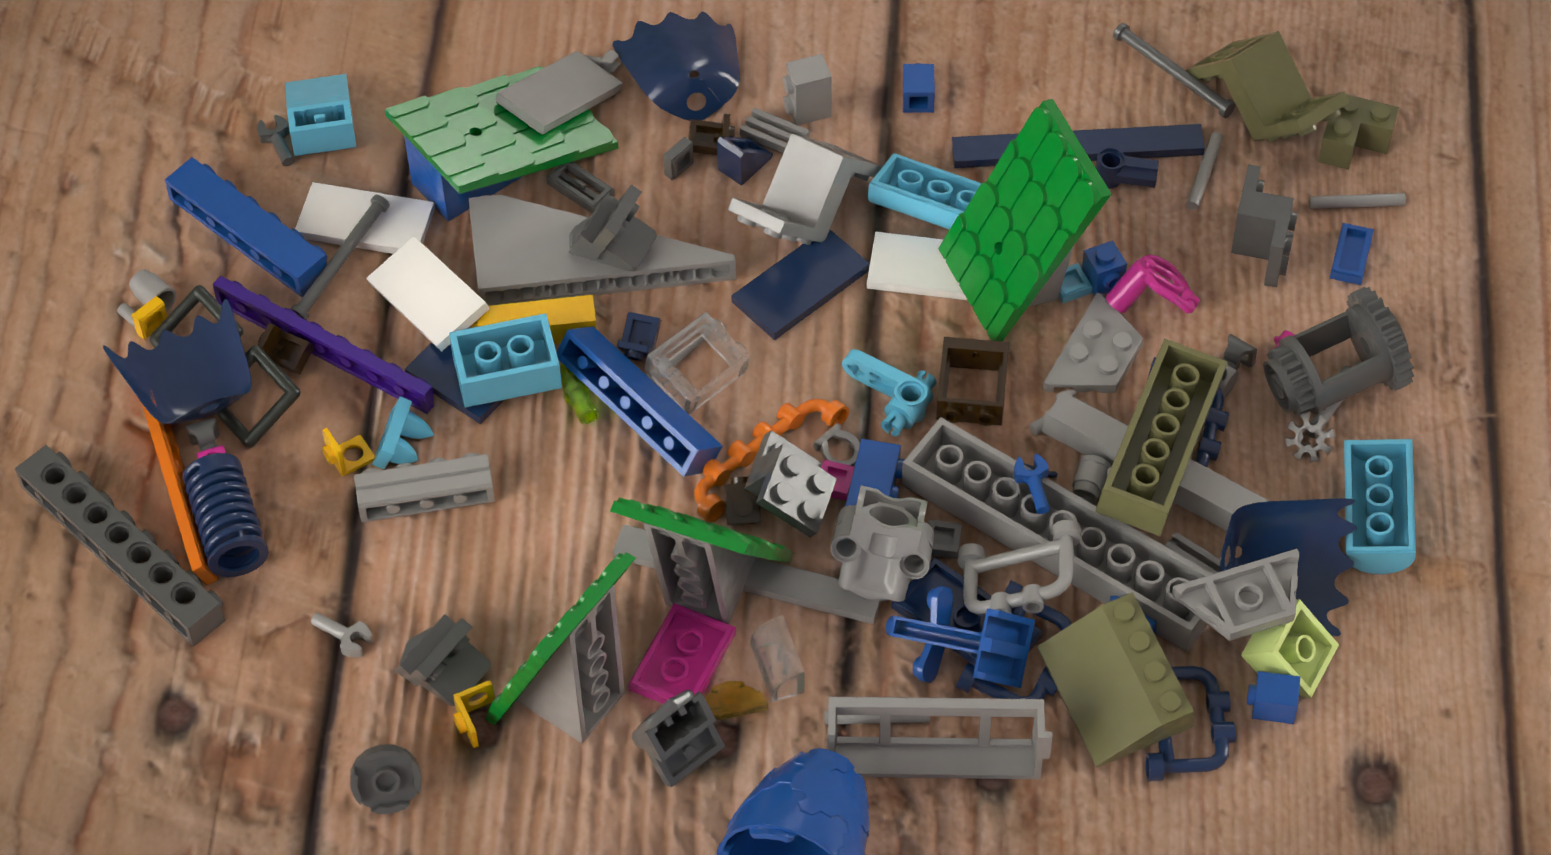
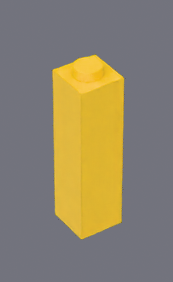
(561, 314)

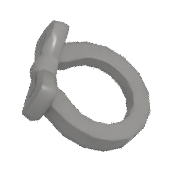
(836, 432)

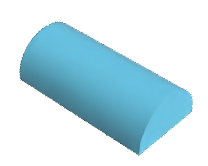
(921, 191)
(1383, 511)

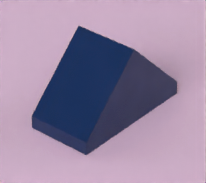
(740, 158)

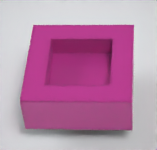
(844, 476)

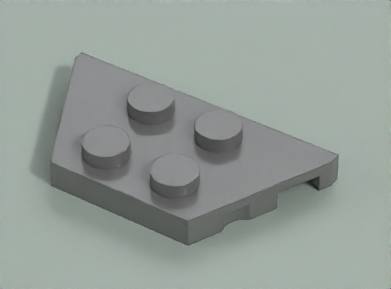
(1096, 352)
(1245, 596)

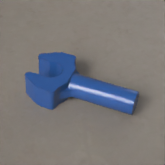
(1033, 479)

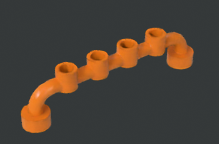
(711, 506)

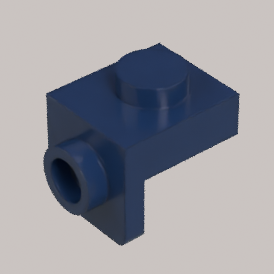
(639, 336)

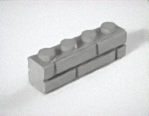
(424, 487)

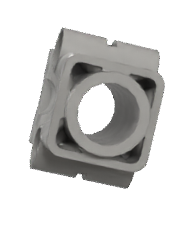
(882, 545)

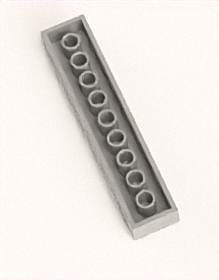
(1111, 558)

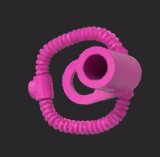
(1144, 274)

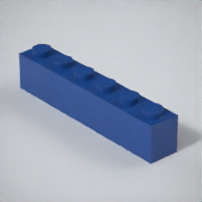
(246, 225)
(638, 400)

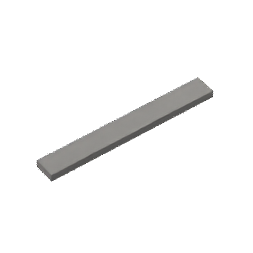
(773, 581)

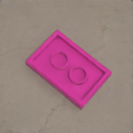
(682, 655)

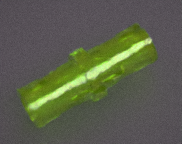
(577, 395)

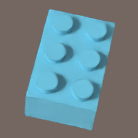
(505, 360)

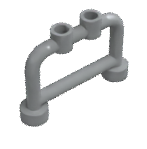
(973, 561)

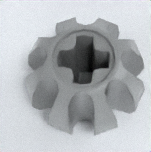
(1307, 447)

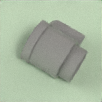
(145, 287)
(1090, 477)

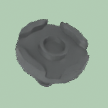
(385, 778)

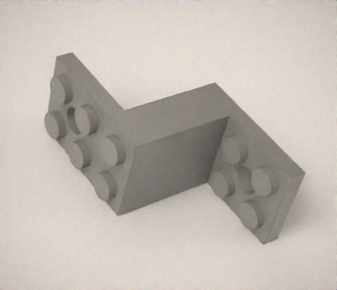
(805, 190)

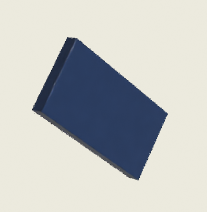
(800, 284)
(940, 574)

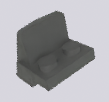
(614, 233)
(443, 660)
(679, 736)

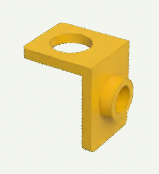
(335, 453)
(464, 706)

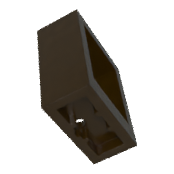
(988, 356)

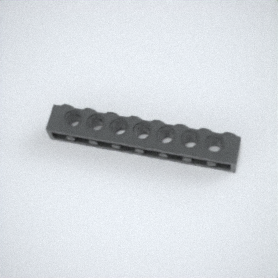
(190, 620)

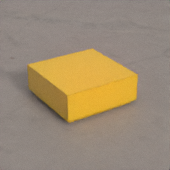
(149, 317)

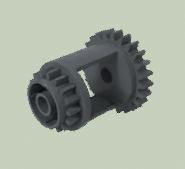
(1376, 340)

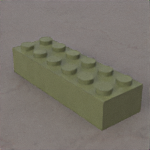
(1161, 437)

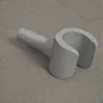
(607, 62)

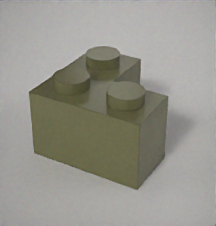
(1361, 125)

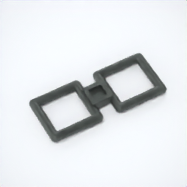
(253, 355)

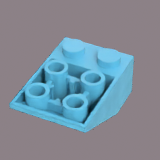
(320, 115)

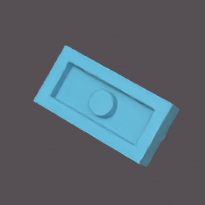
(402, 423)

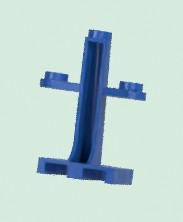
(999, 648)

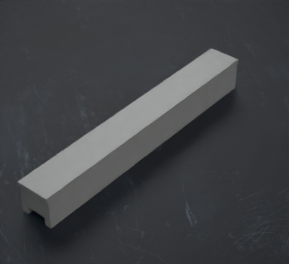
(1101, 435)

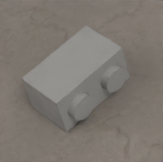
(808, 89)

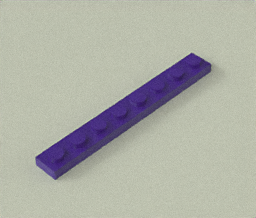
(328, 347)

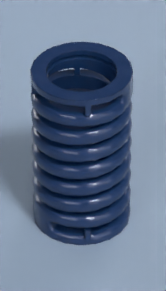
(225, 515)

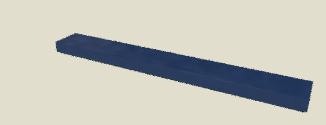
(1133, 142)

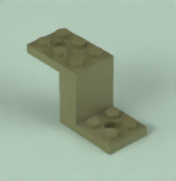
(1268, 88)

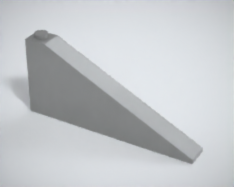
(526, 257)

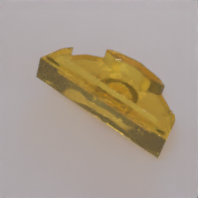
(734, 700)

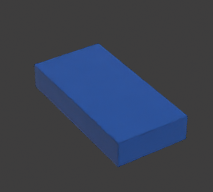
(1351, 253)

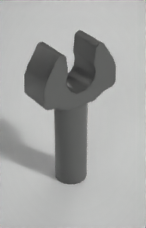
(276, 137)

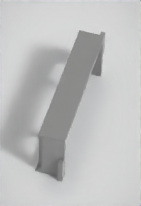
(942, 757)

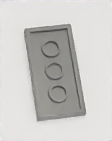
(559, 92)

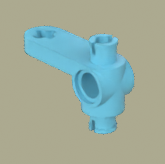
(895, 384)

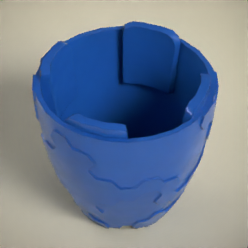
(803, 809)

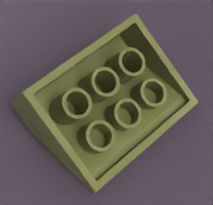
(1116, 681)

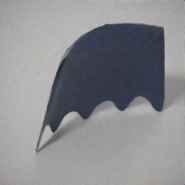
(666, 54)
(189, 373)
(1304, 525)

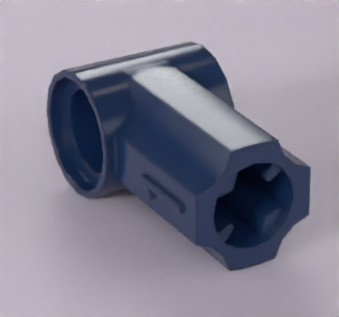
(1118, 168)

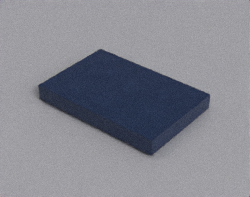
(440, 373)

